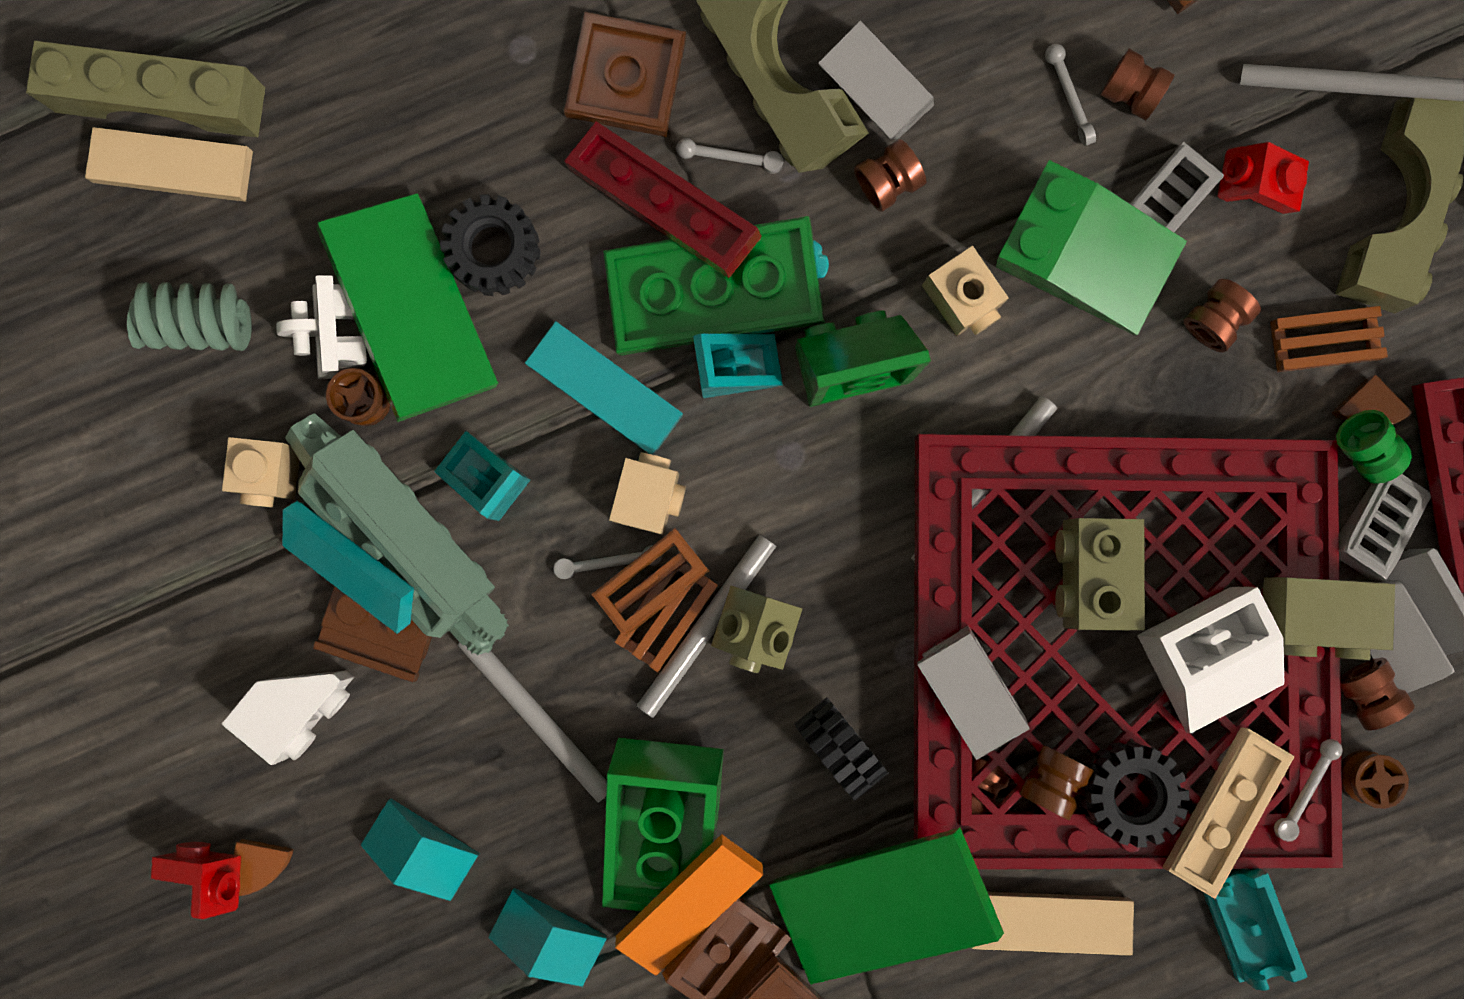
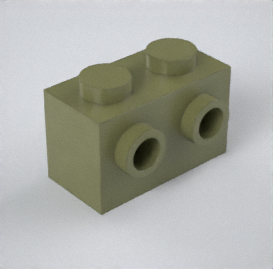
(1101, 574)
(1332, 614)

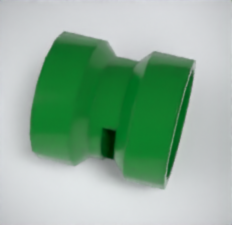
(1376, 454)

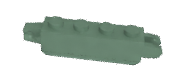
(381, 515)

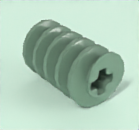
(188, 319)

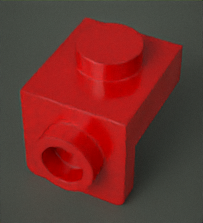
(1265, 176)
(211, 874)

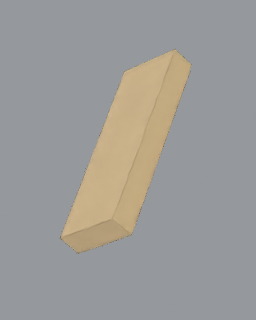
(169, 164)
(1228, 812)
(1063, 923)

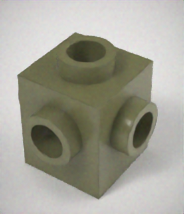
(755, 630)

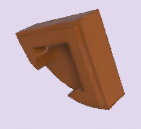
(260, 864)

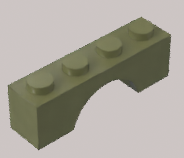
(108, 81)
(808, 123)
(1428, 148)

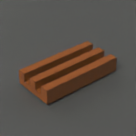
(1370, 333)
(615, 610)
(641, 650)

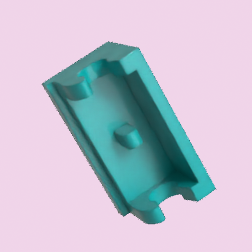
(1254, 929)

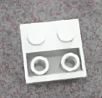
(1217, 655)

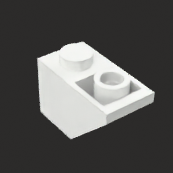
(281, 711)

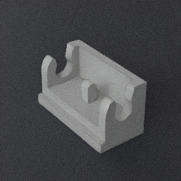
(877, 82)
(972, 693)

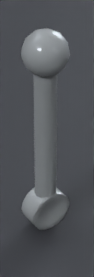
(1055, 55)
(771, 162)
(567, 568)
(1287, 827)

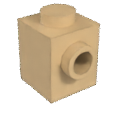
(966, 293)
(260, 471)
(647, 494)

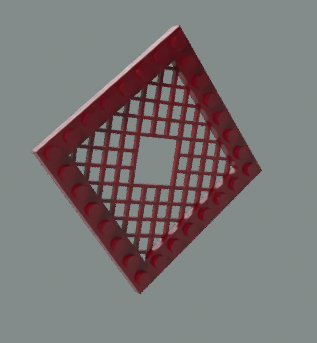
(1310, 700)

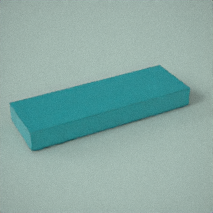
(604, 388)
(347, 566)

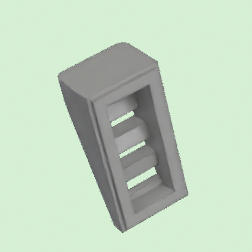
(1197, 167)
(1380, 565)

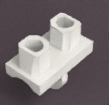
(331, 351)

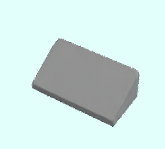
(1434, 595)
(1415, 653)

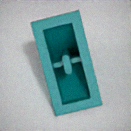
(736, 363)
(481, 477)
(417, 852)
(546, 940)

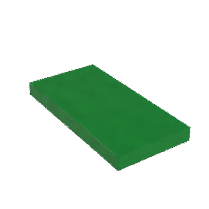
(669, 295)
(407, 306)
(887, 907)

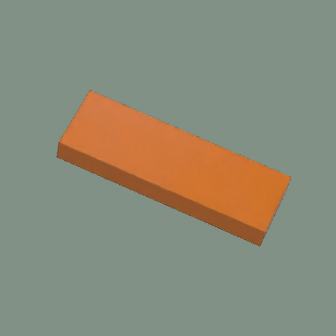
(689, 905)

